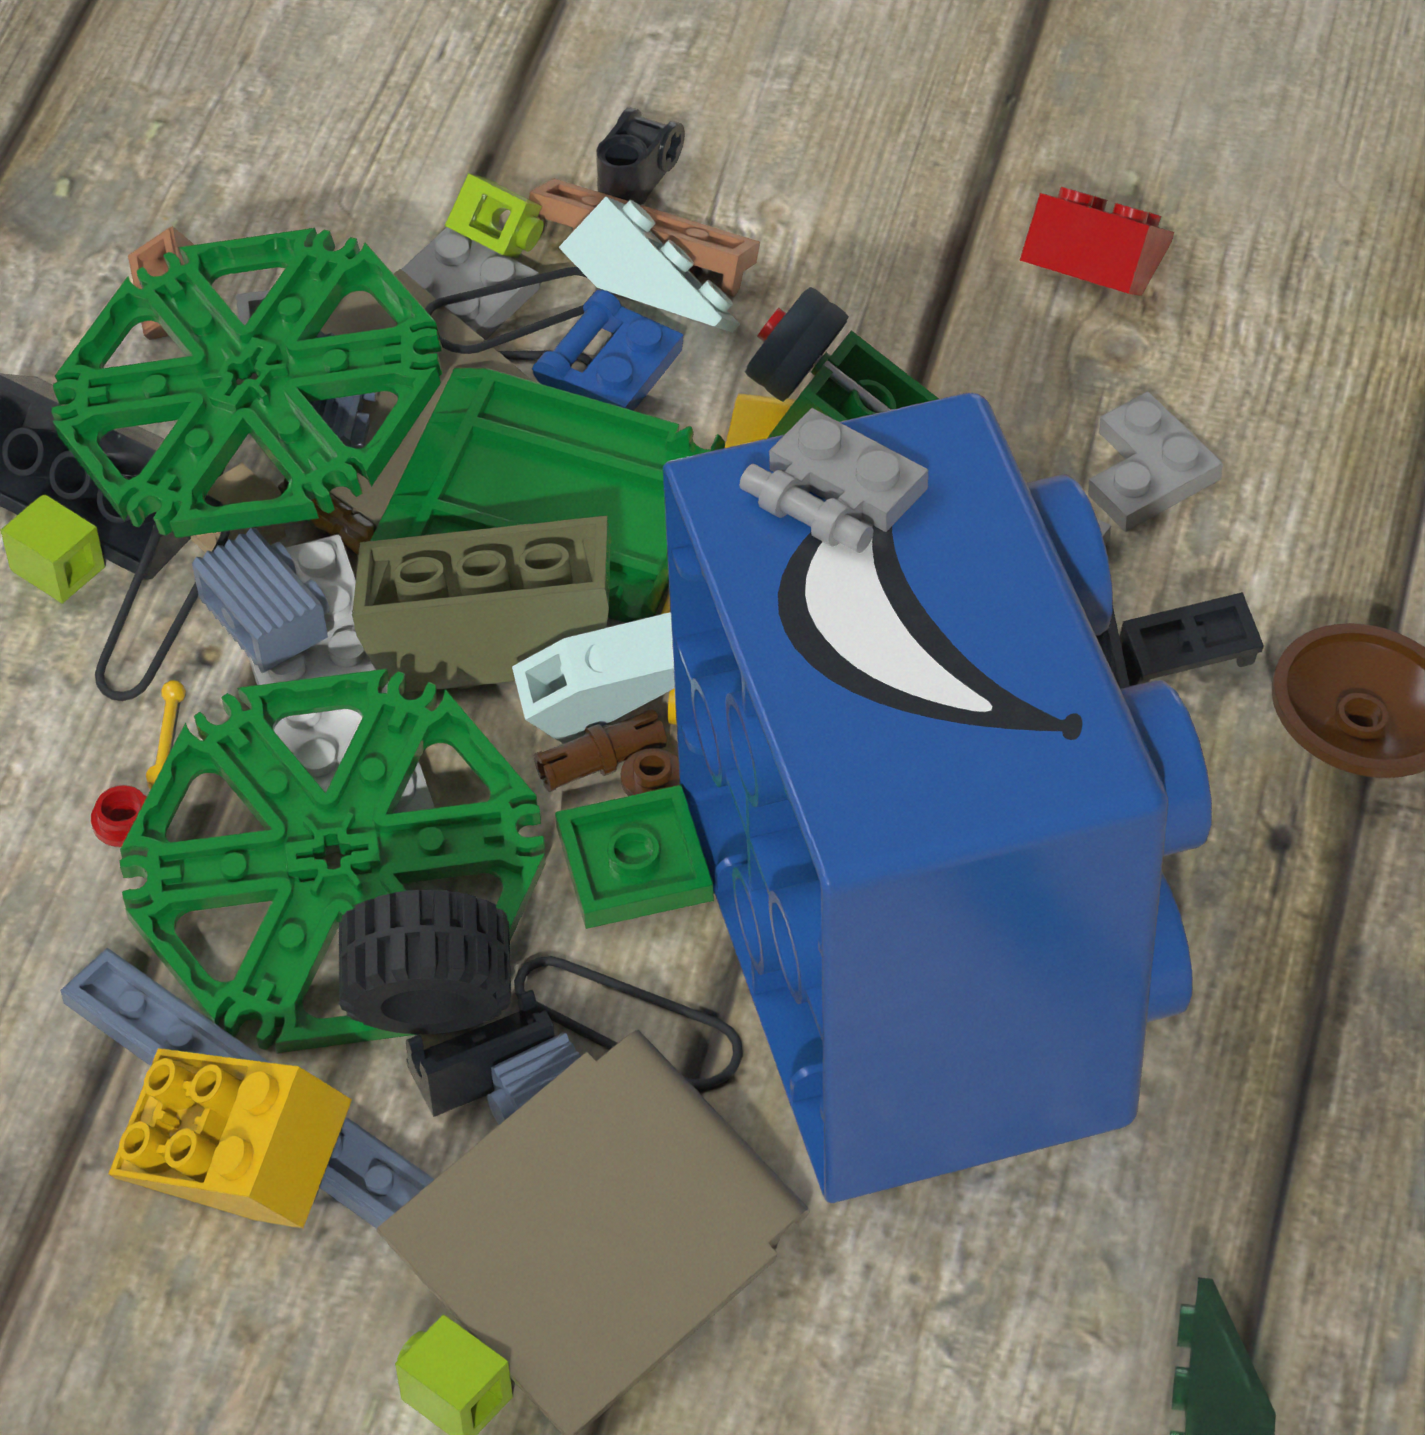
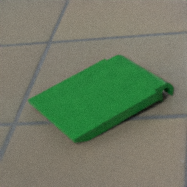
(538, 454)

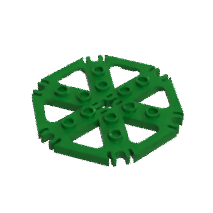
(274, 408)
(299, 827)

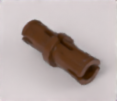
(599, 749)

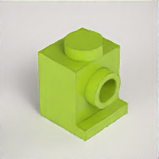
(478, 216)

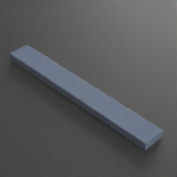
(146, 1017)

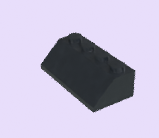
(40, 464)

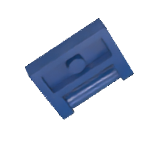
(624, 366)

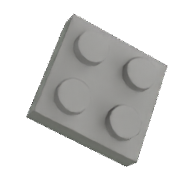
(459, 265)

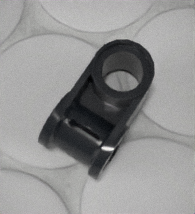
(637, 155)

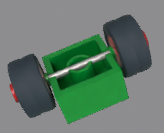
(844, 384)

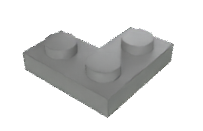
(1159, 467)

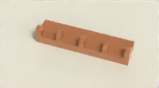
(704, 244)

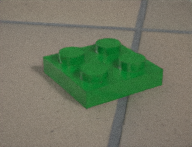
(634, 856)

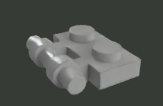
(845, 469)

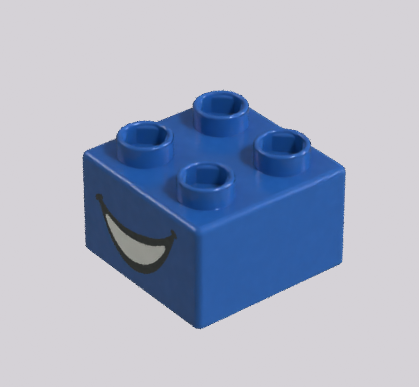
(931, 803)

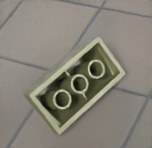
(480, 599)

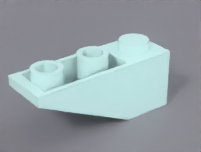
(628, 260)
(596, 676)

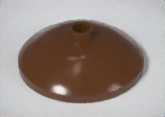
(1355, 698)

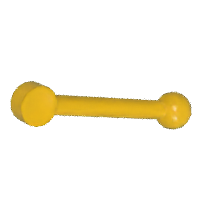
(173, 693)

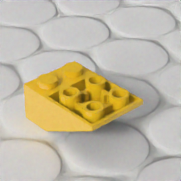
(232, 1135)

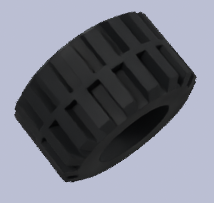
(424, 962)

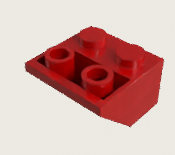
(1101, 247)

